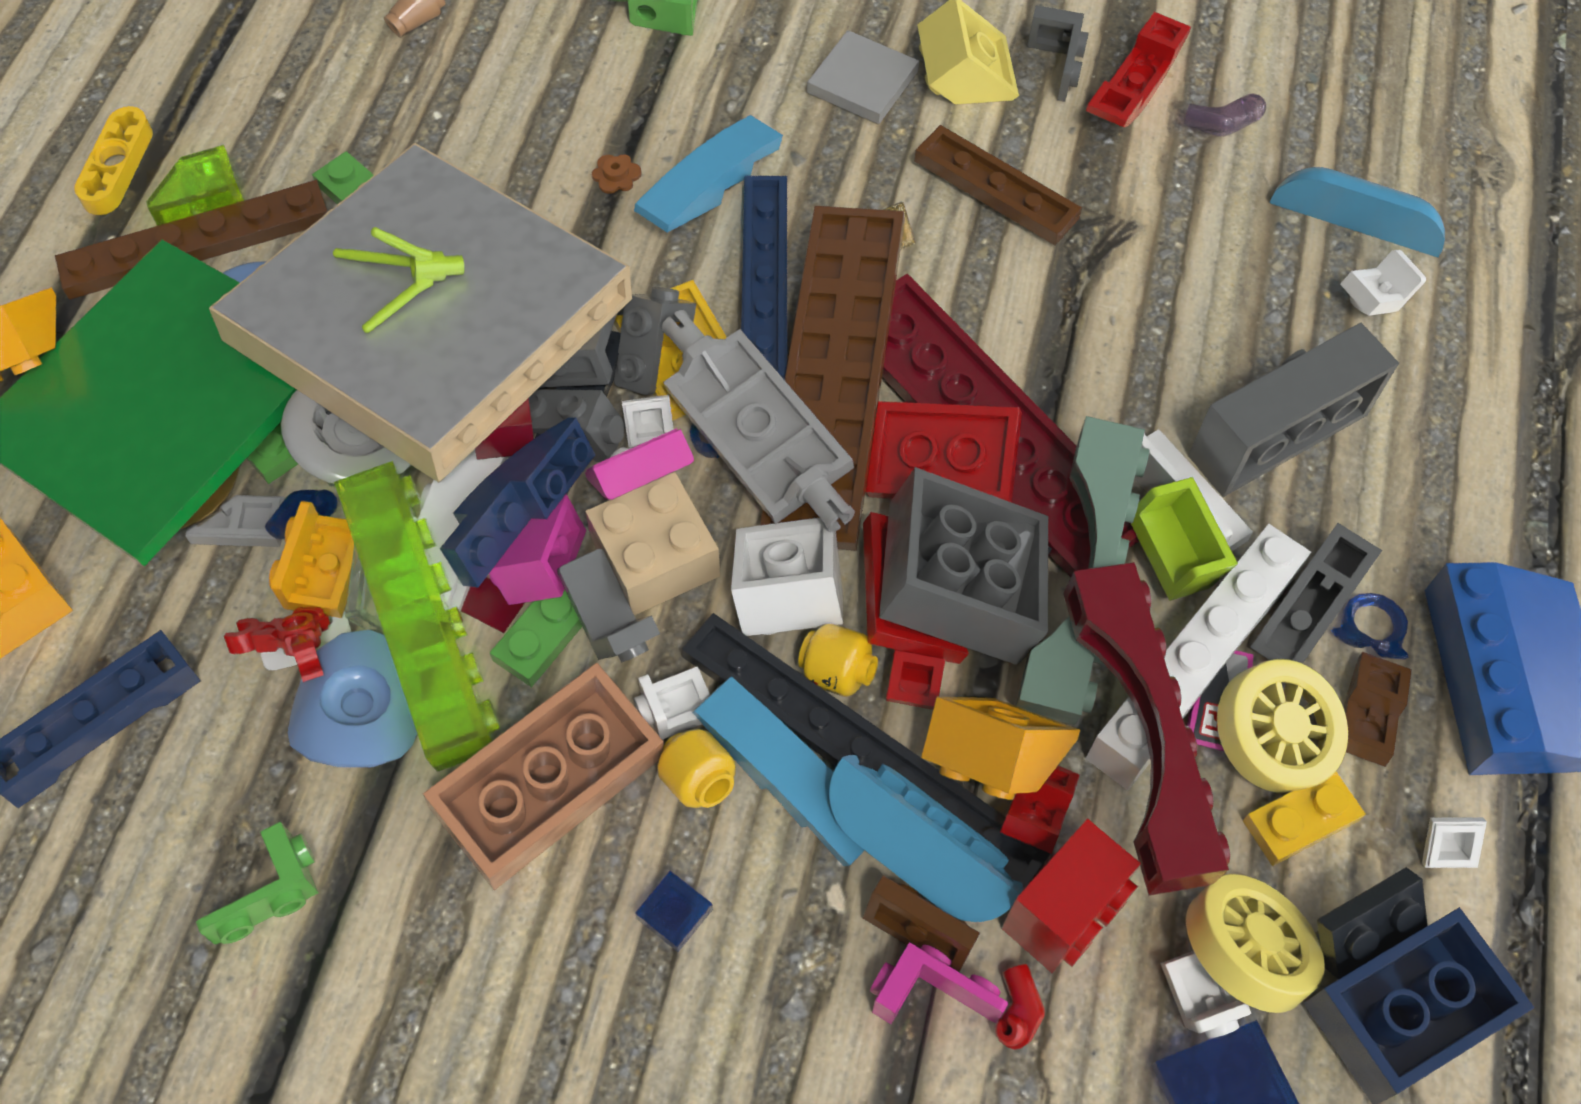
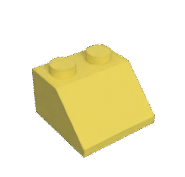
(966, 56)

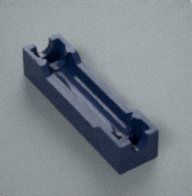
(90, 716)

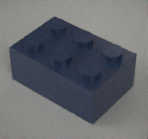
(1418, 1006)

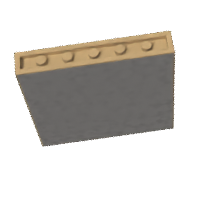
(454, 354)

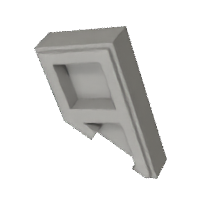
(238, 523)

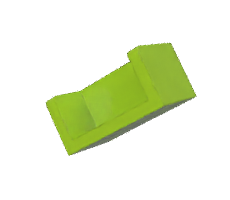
(1182, 539)

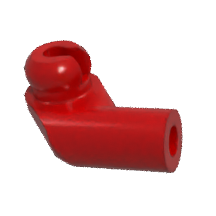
(1024, 1012)

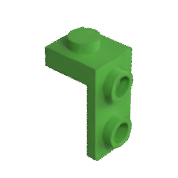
(278, 899)

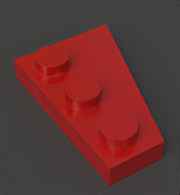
(884, 632)

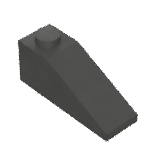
(1317, 596)

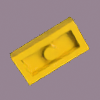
(1303, 819)

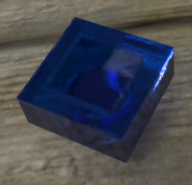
(674, 911)

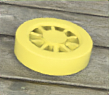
(1282, 726)
(1255, 943)

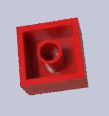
(1074, 890)

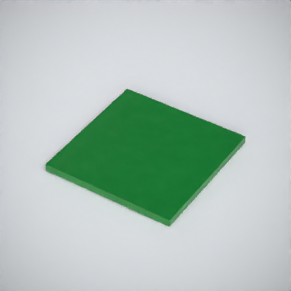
(141, 406)

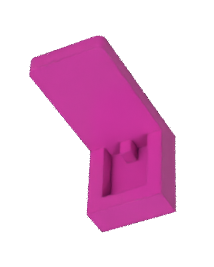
(933, 966)

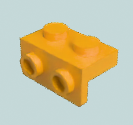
(314, 562)

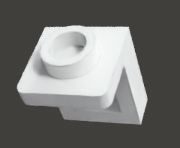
(1384, 287)
(671, 701)
(1200, 999)

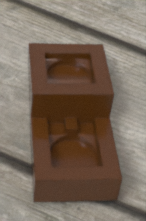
(1373, 707)

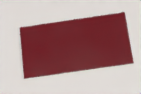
(490, 606)

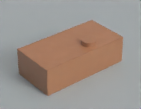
(544, 775)

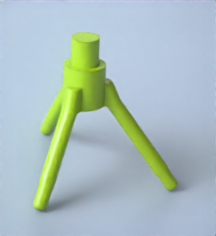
(424, 266)

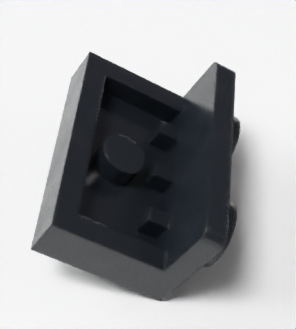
(1372, 922)

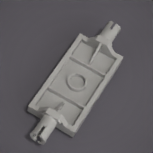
(757, 424)

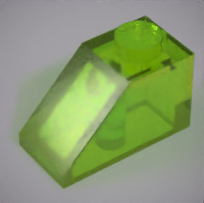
(196, 186)

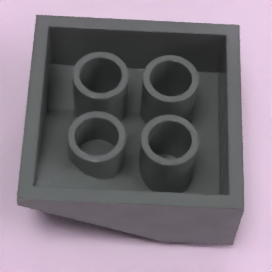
(966, 567)

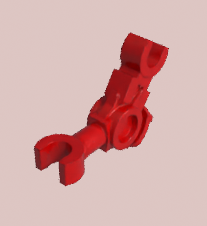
(295, 634)

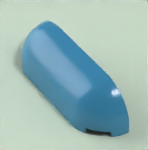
(1363, 208)
(921, 842)

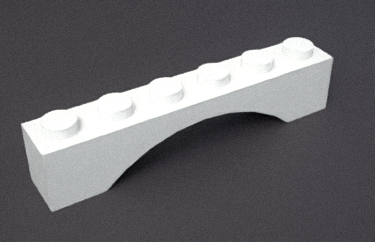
(1205, 646)

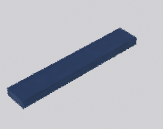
(765, 267)

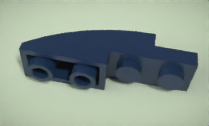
(507, 499)

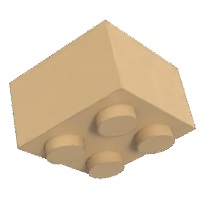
(654, 542)

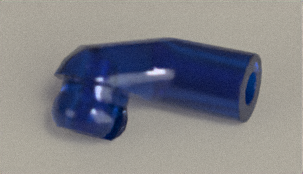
(323, 501)

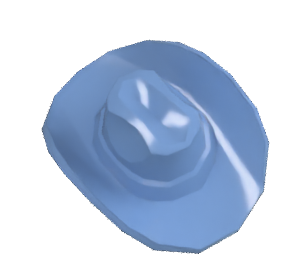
(356, 709)

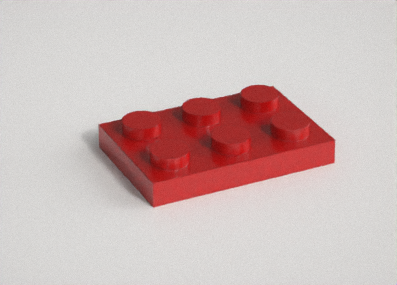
(948, 440)

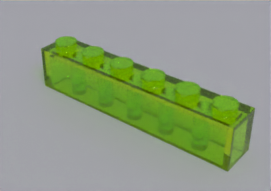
(416, 617)

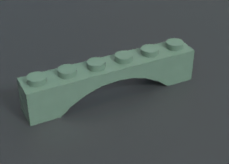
(1103, 475)

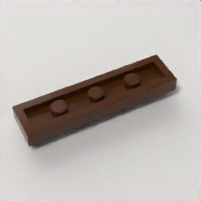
(998, 184)

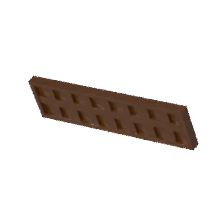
(844, 338)

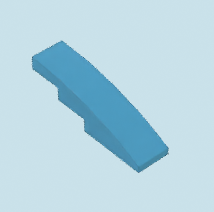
(705, 174)
(776, 762)

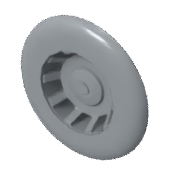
(336, 449)

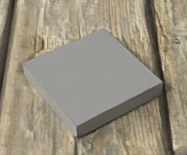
(863, 76)

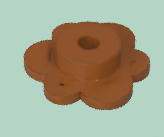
(616, 173)

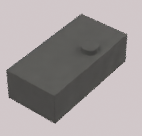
(1291, 408)

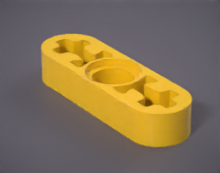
(118, 176)

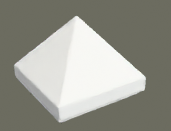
(647, 418)
(1454, 842)

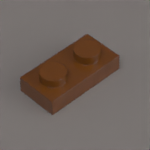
(911, 919)

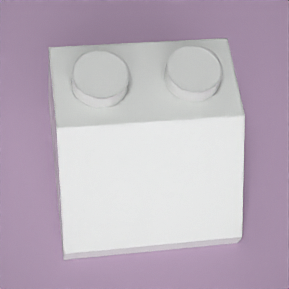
(786, 577)

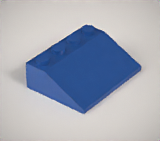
(1510, 666)

